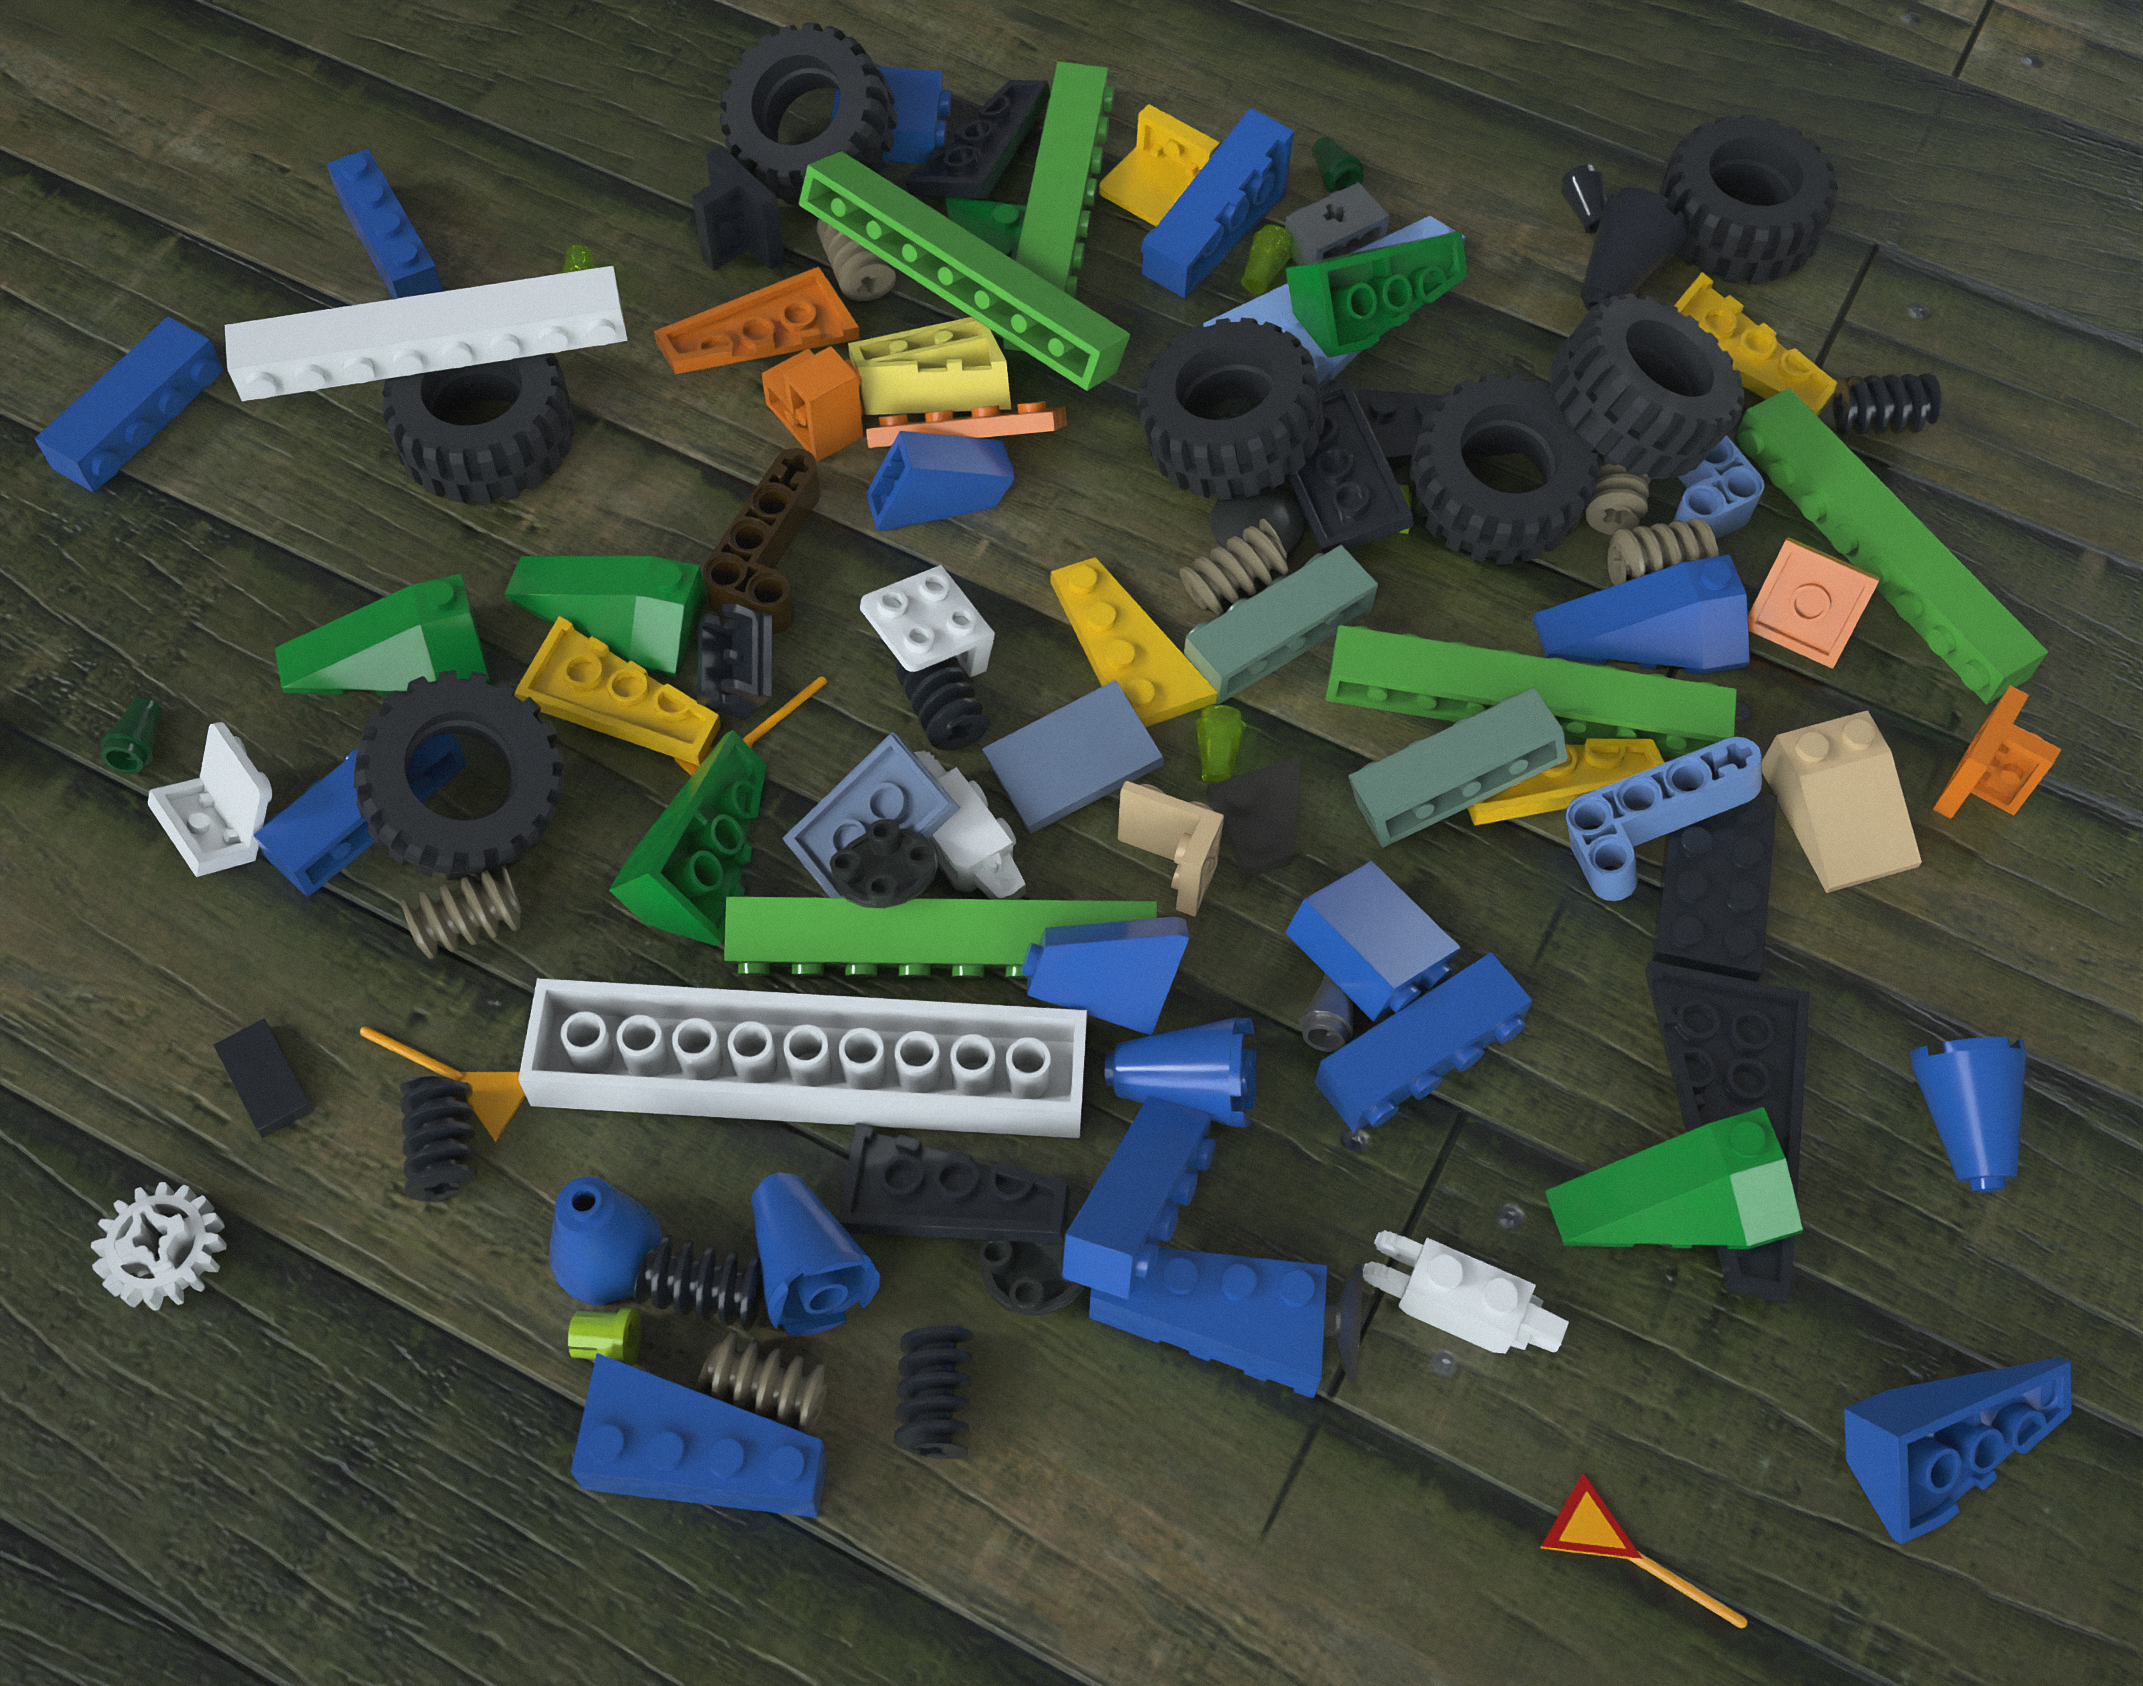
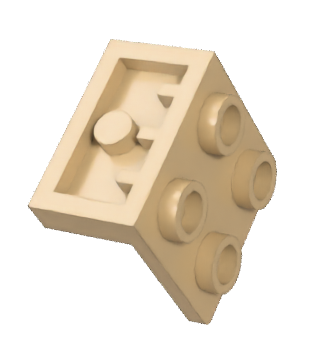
(1176, 831)

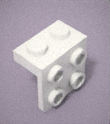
(929, 622)
(220, 811)

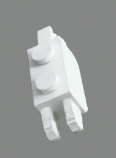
(972, 844)
(1465, 1296)

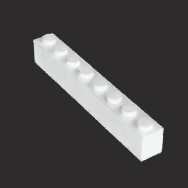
(424, 333)

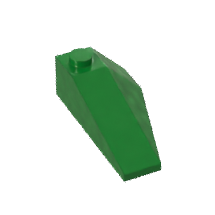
(1364, 294)
(630, 603)
(388, 643)
(697, 847)
(1696, 1189)

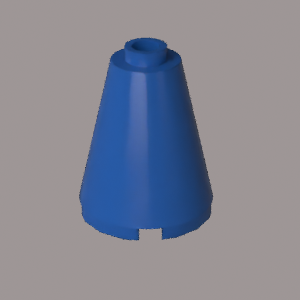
(1191, 1067)
(1976, 1106)
(599, 1241)
(807, 1258)

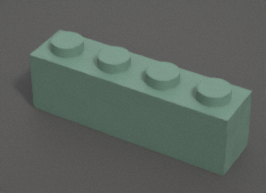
(1280, 622)
(1458, 767)

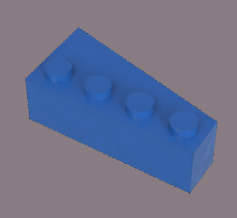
(1220, 204)
(1230, 1310)
(688, 1447)

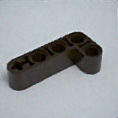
(761, 538)

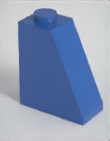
(937, 479)
(1108, 968)

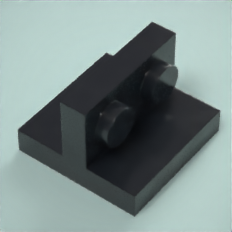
(736, 215)

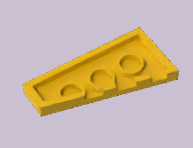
(1756, 354)
(1129, 645)
(598, 690)
(1586, 770)

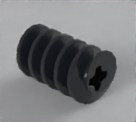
(1886, 401)
(944, 704)
(434, 1135)
(700, 1283)
(930, 1390)

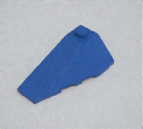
(1671, 617)
(1939, 1438)

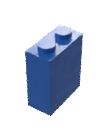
(919, 109)
(1373, 941)

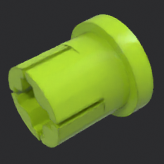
(606, 1334)

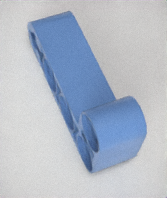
(1721, 490)
(1723, 778)

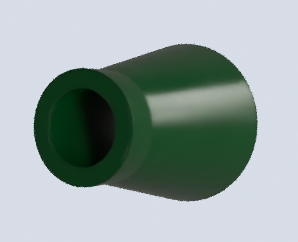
(1336, 165)
(132, 738)

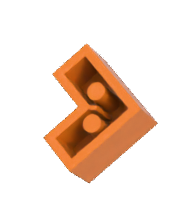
(817, 400)

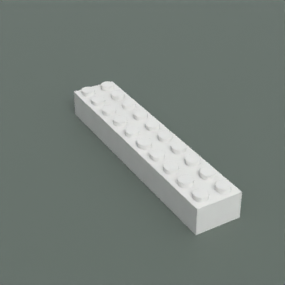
(805, 1058)

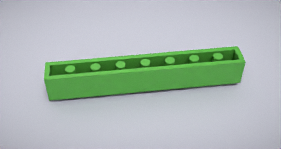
(1063, 176)
(964, 270)
(1888, 540)
(1586, 700)
(906, 936)

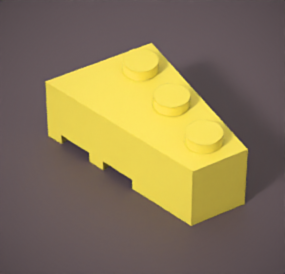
(932, 369)

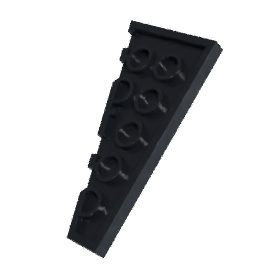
(1729, 1053)

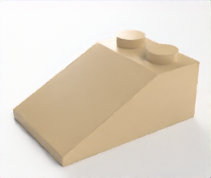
(1843, 800)

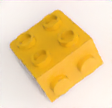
(1159, 166)

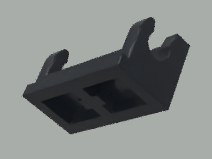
(735, 661)

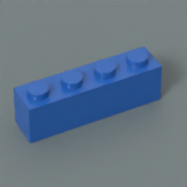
(383, 226)
(130, 404)
(324, 826)
(1423, 1043)
(1138, 1198)

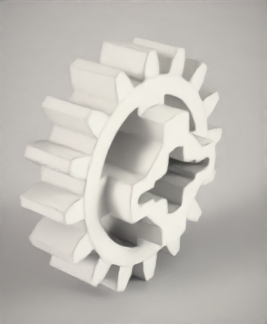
(135, 1241)

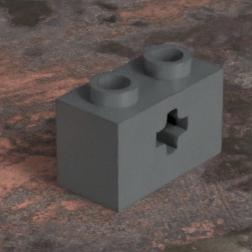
(1336, 225)

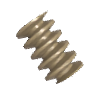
(857, 270)
(1617, 499)
(1658, 548)
(1235, 568)
(463, 913)
(764, 1384)

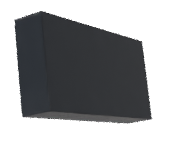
(263, 1078)

